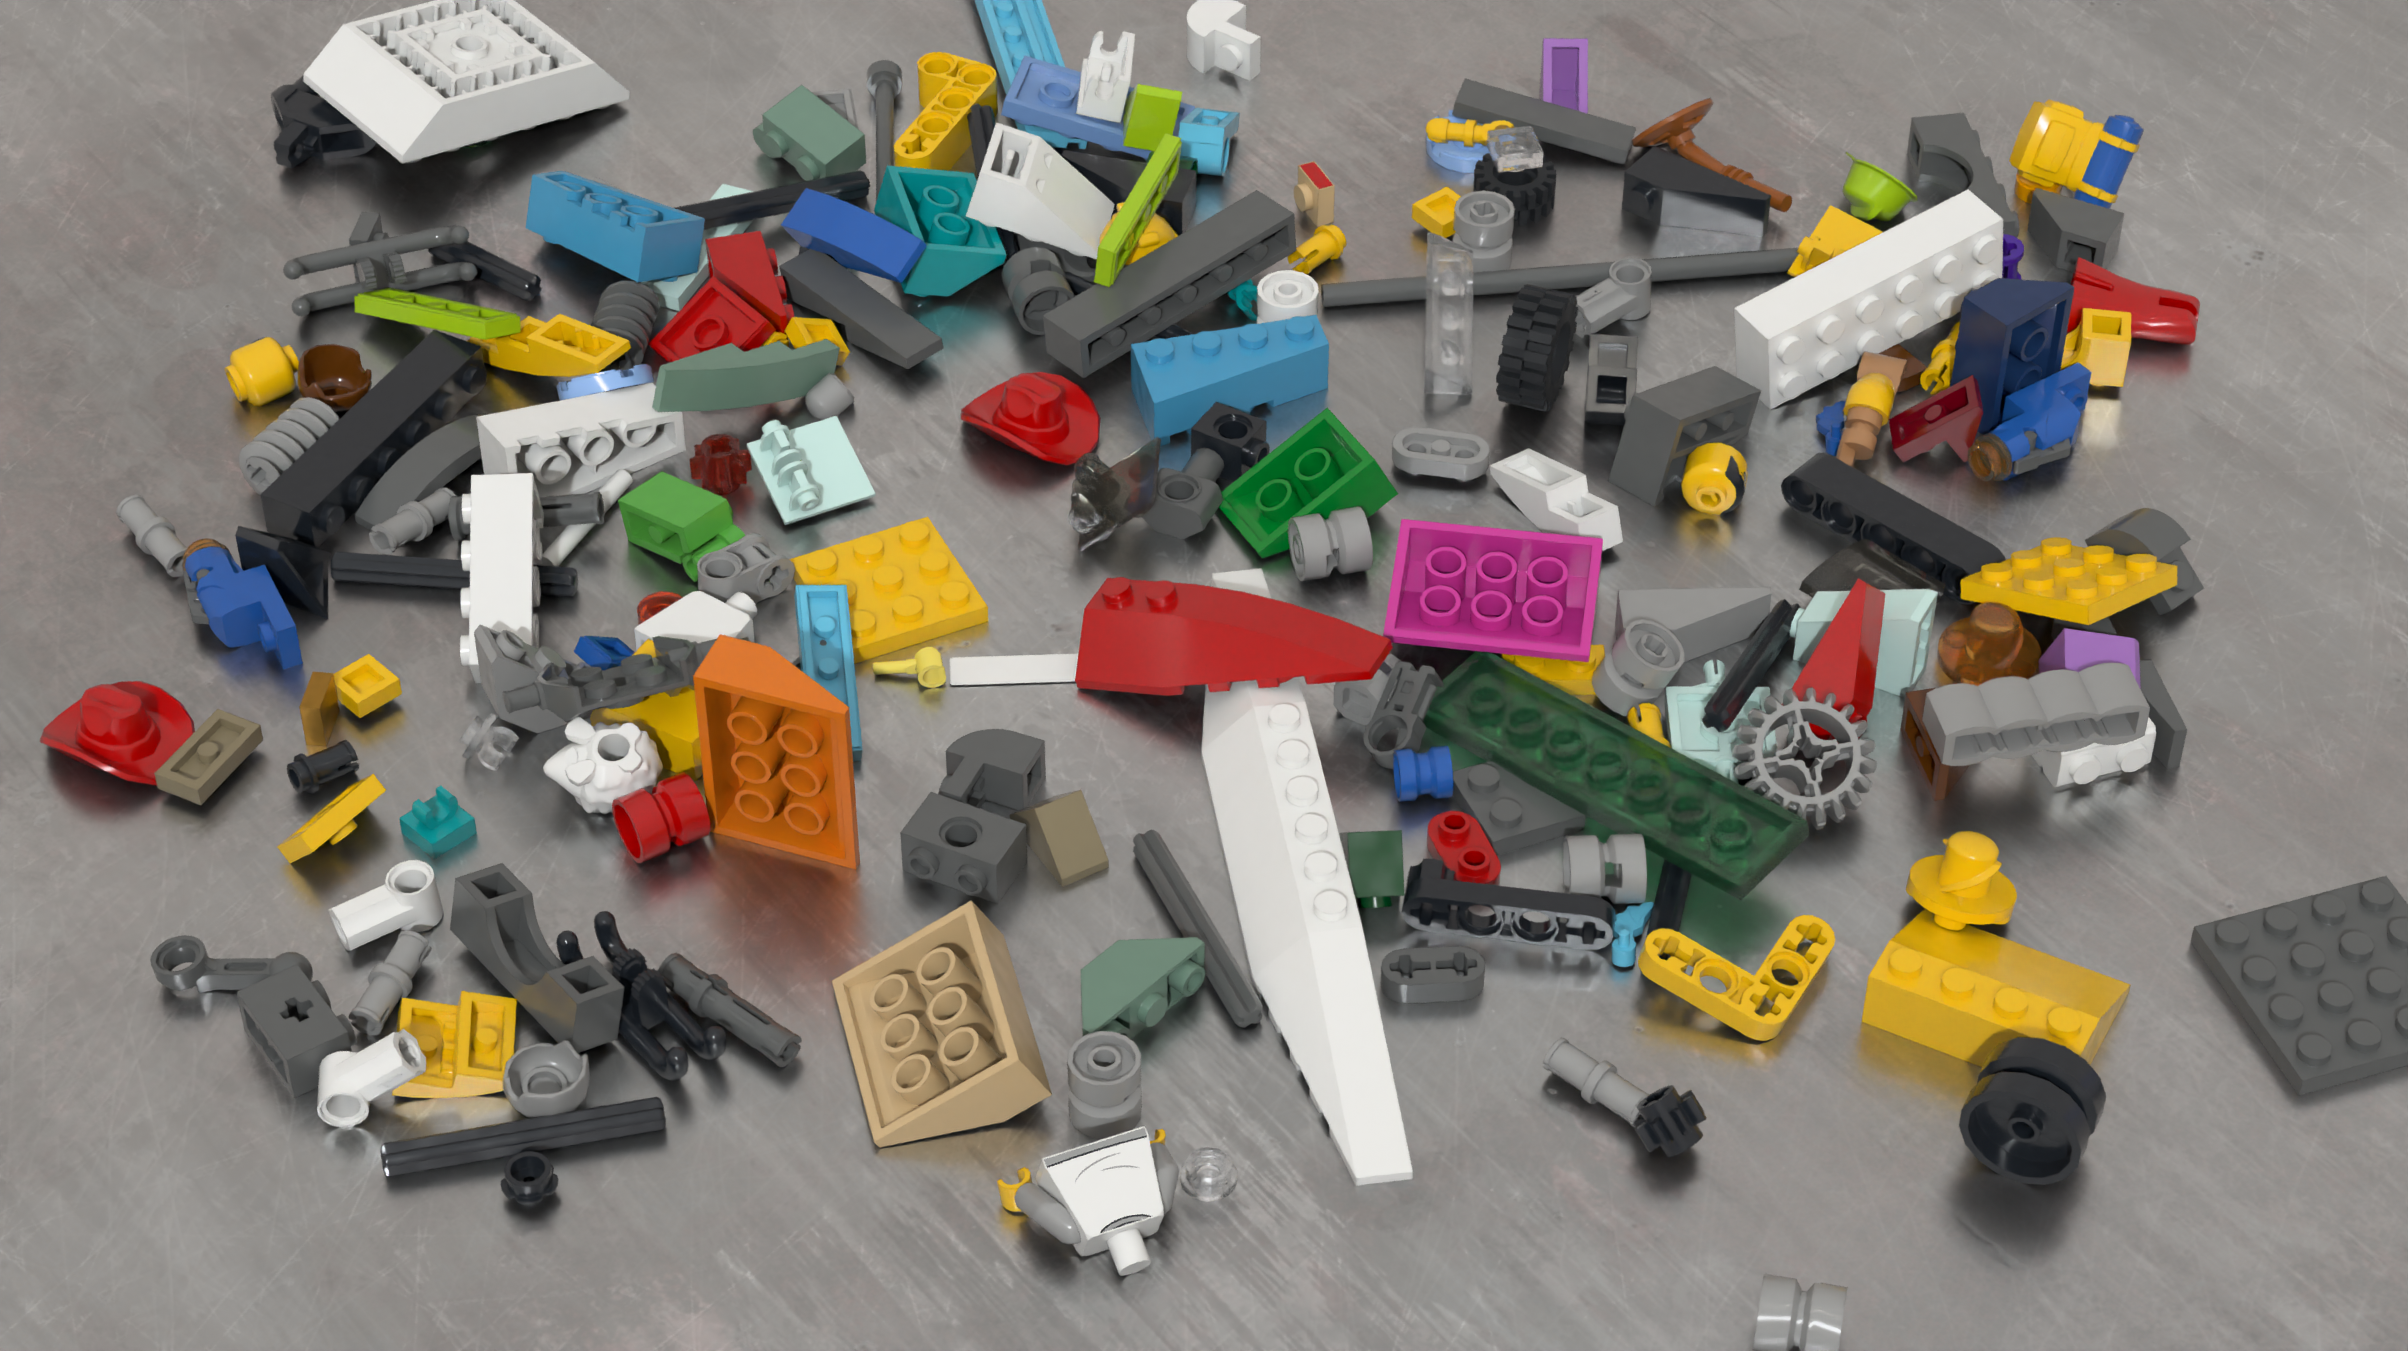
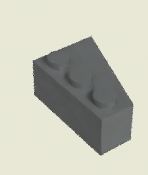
(1675, 420)

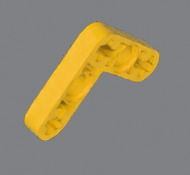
(1744, 991)

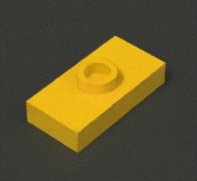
(332, 821)

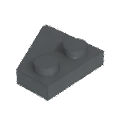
(1511, 809)

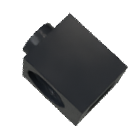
(1232, 435)

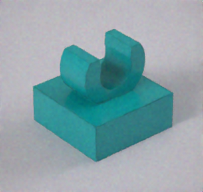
(437, 823)

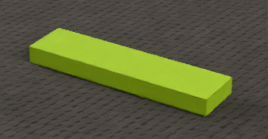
(1138, 210)
(437, 313)

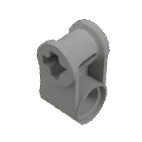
(744, 570)

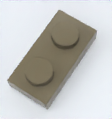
(208, 756)

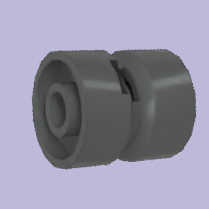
(1035, 286)

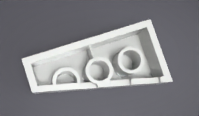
(580, 440)
(500, 556)

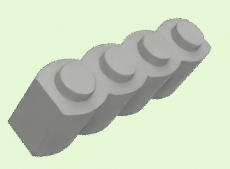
(2046, 712)

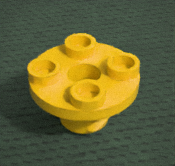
(1963, 883)

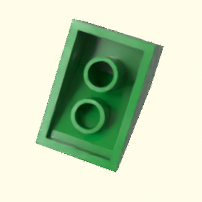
(1305, 475)

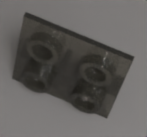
(1114, 495)

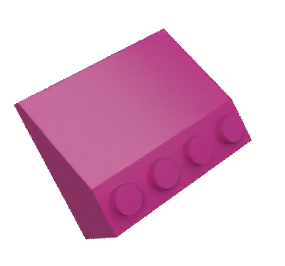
(1494, 590)

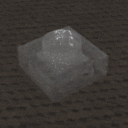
(1514, 149)

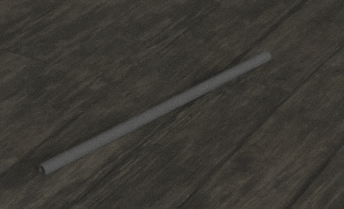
(1563, 276)

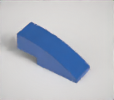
(852, 236)

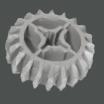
(1826, 752)

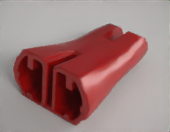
(2154, 311)

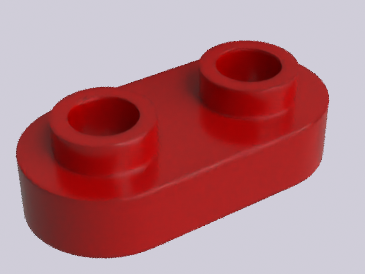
(1463, 848)

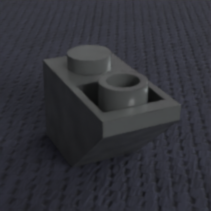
(2074, 229)

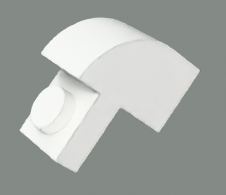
(1220, 38)

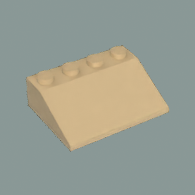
(941, 1032)

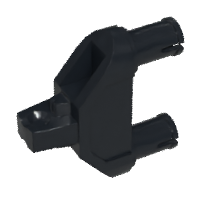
(313, 127)

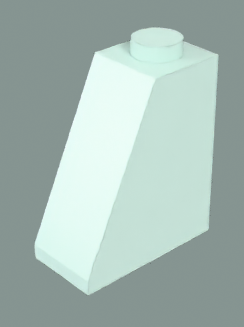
(1903, 638)

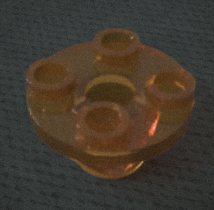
(1988, 646)

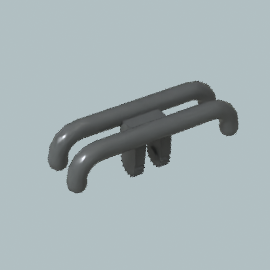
(379, 267)

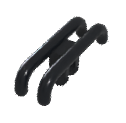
(646, 1003)

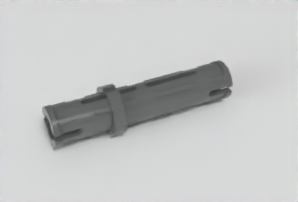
(712, 998)

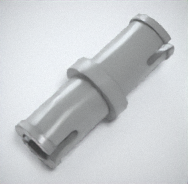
(412, 522)
(153, 533)
(390, 982)
(1595, 1080)

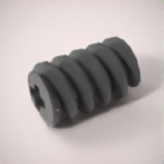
(630, 313)

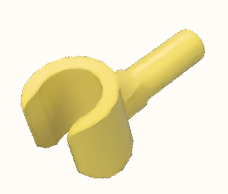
(926, 665)

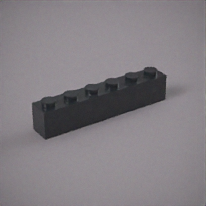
(353, 455)

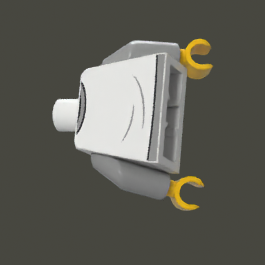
(1101, 1195)

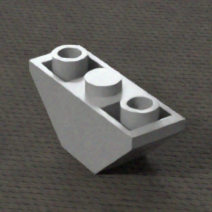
(512, 664)

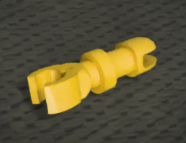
(1442, 130)

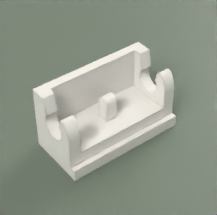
(1106, 79)

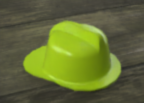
(1875, 192)

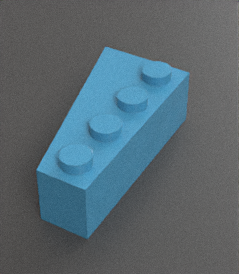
(615, 227)
(1237, 366)

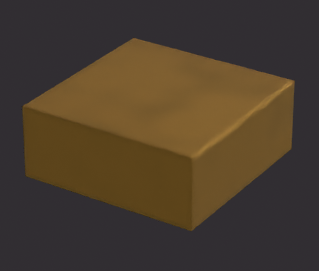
(319, 708)

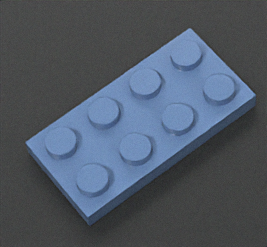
(1048, 98)

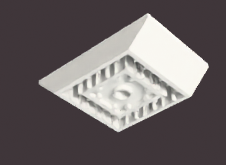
(455, 76)

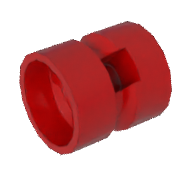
(654, 820)

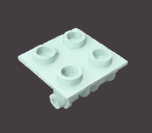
(809, 468)

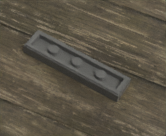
(1549, 121)

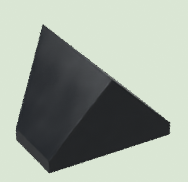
(294, 566)

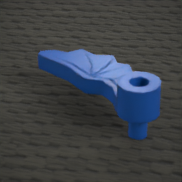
(1830, 424)

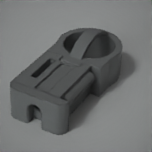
(1402, 707)

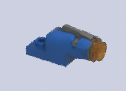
(2035, 427)
(238, 603)

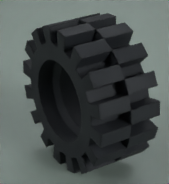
(1529, 190)

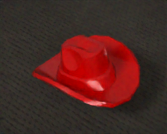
(1038, 416)
(121, 729)

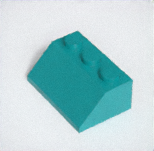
(935, 210)

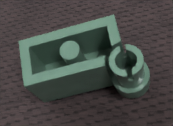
(810, 136)

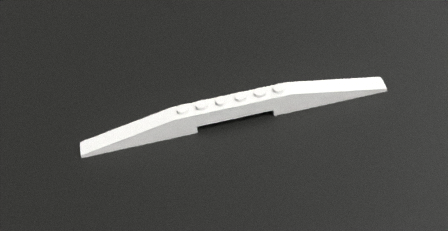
(1301, 910)

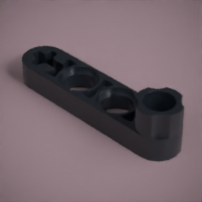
(1434, 888)

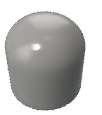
(828, 398)

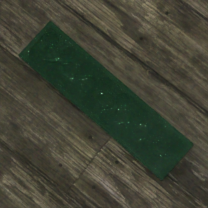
(1614, 773)

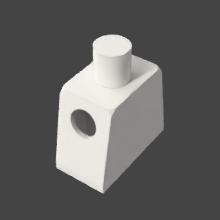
(701, 619)

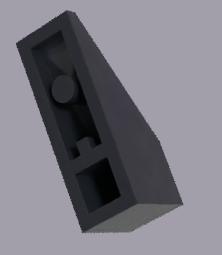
(1118, 177)
(1692, 196)

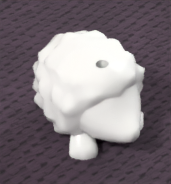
(604, 763)

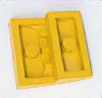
(461, 1044)

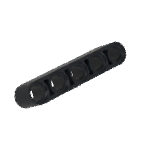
(1865, 508)

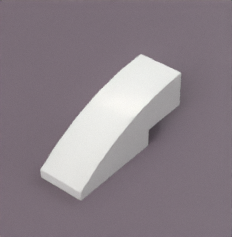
(1556, 497)

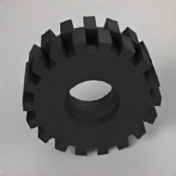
(1536, 347)

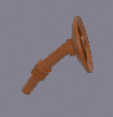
(1678, 133)

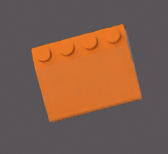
(775, 754)

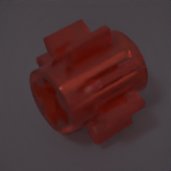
(720, 464)

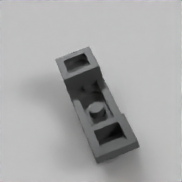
(422, 470)

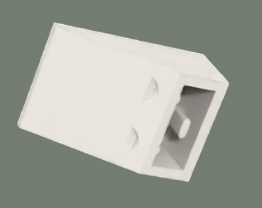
(1038, 194)

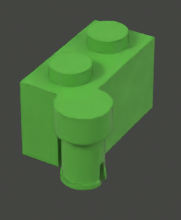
(678, 520)

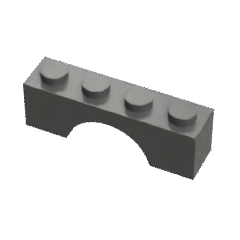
(1950, 154)
(499, 926)

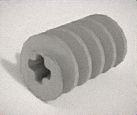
(284, 441)

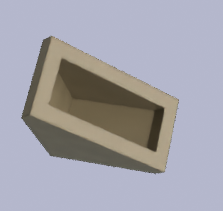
(1064, 837)

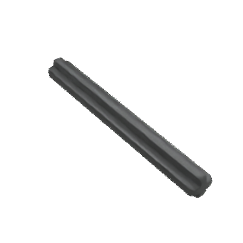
(1195, 922)

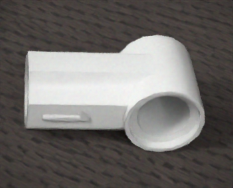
(405, 902)
(355, 1079)

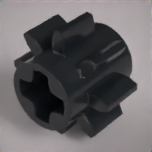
(1670, 1121)

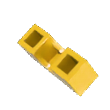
(2100, 345)

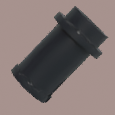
(313, 770)

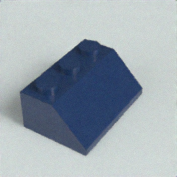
(2010, 339)

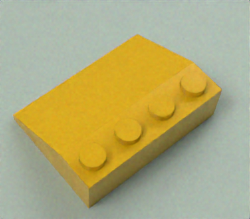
(1978, 990)

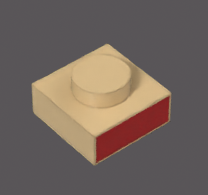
(1315, 193)

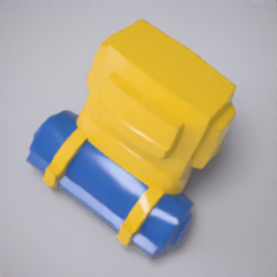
(2076, 152)

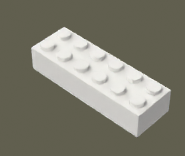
(1867, 298)

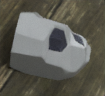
(1360, 698)

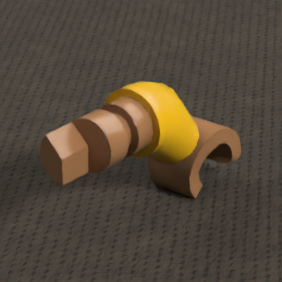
(1869, 405)

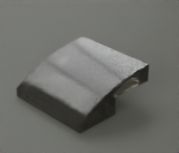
(1873, 566)

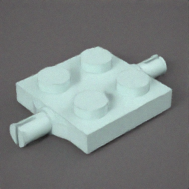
(1706, 745)

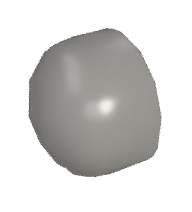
(546, 1079)

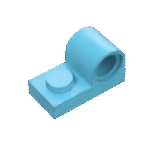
(1207, 137)

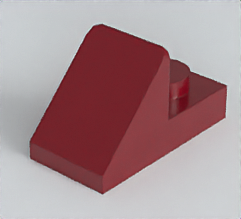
(1947, 416)

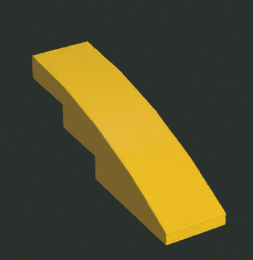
(554, 348)

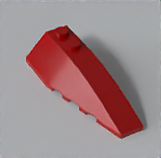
(1185, 634)

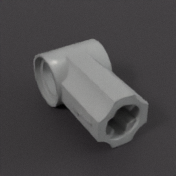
(1620, 296)

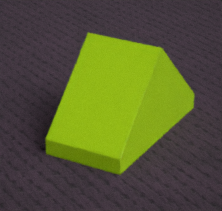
(1149, 116)

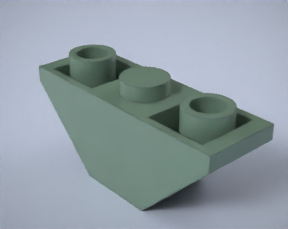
(1139, 982)

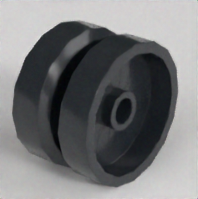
(2032, 1111)

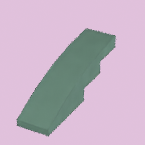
(740, 379)

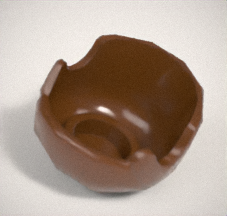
(333, 376)

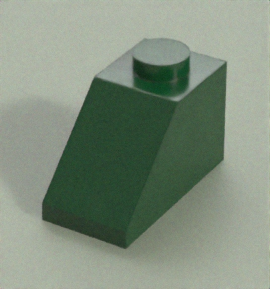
(1374, 866)

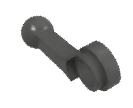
(213, 973)

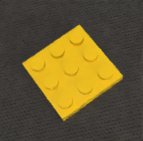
(2070, 581)
(898, 587)

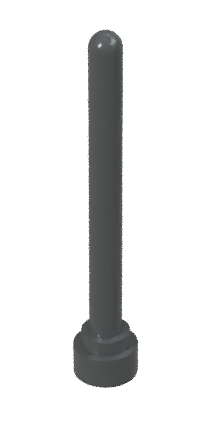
(884, 83)

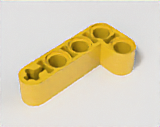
(946, 91)

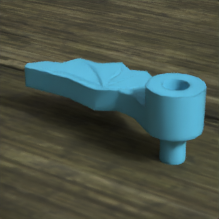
(1627, 926)

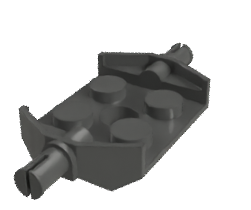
(614, 687)

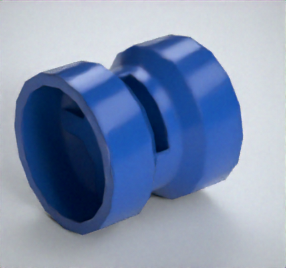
(1423, 773)

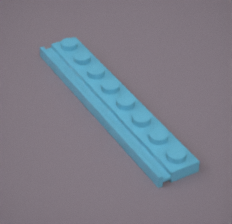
(1018, 31)

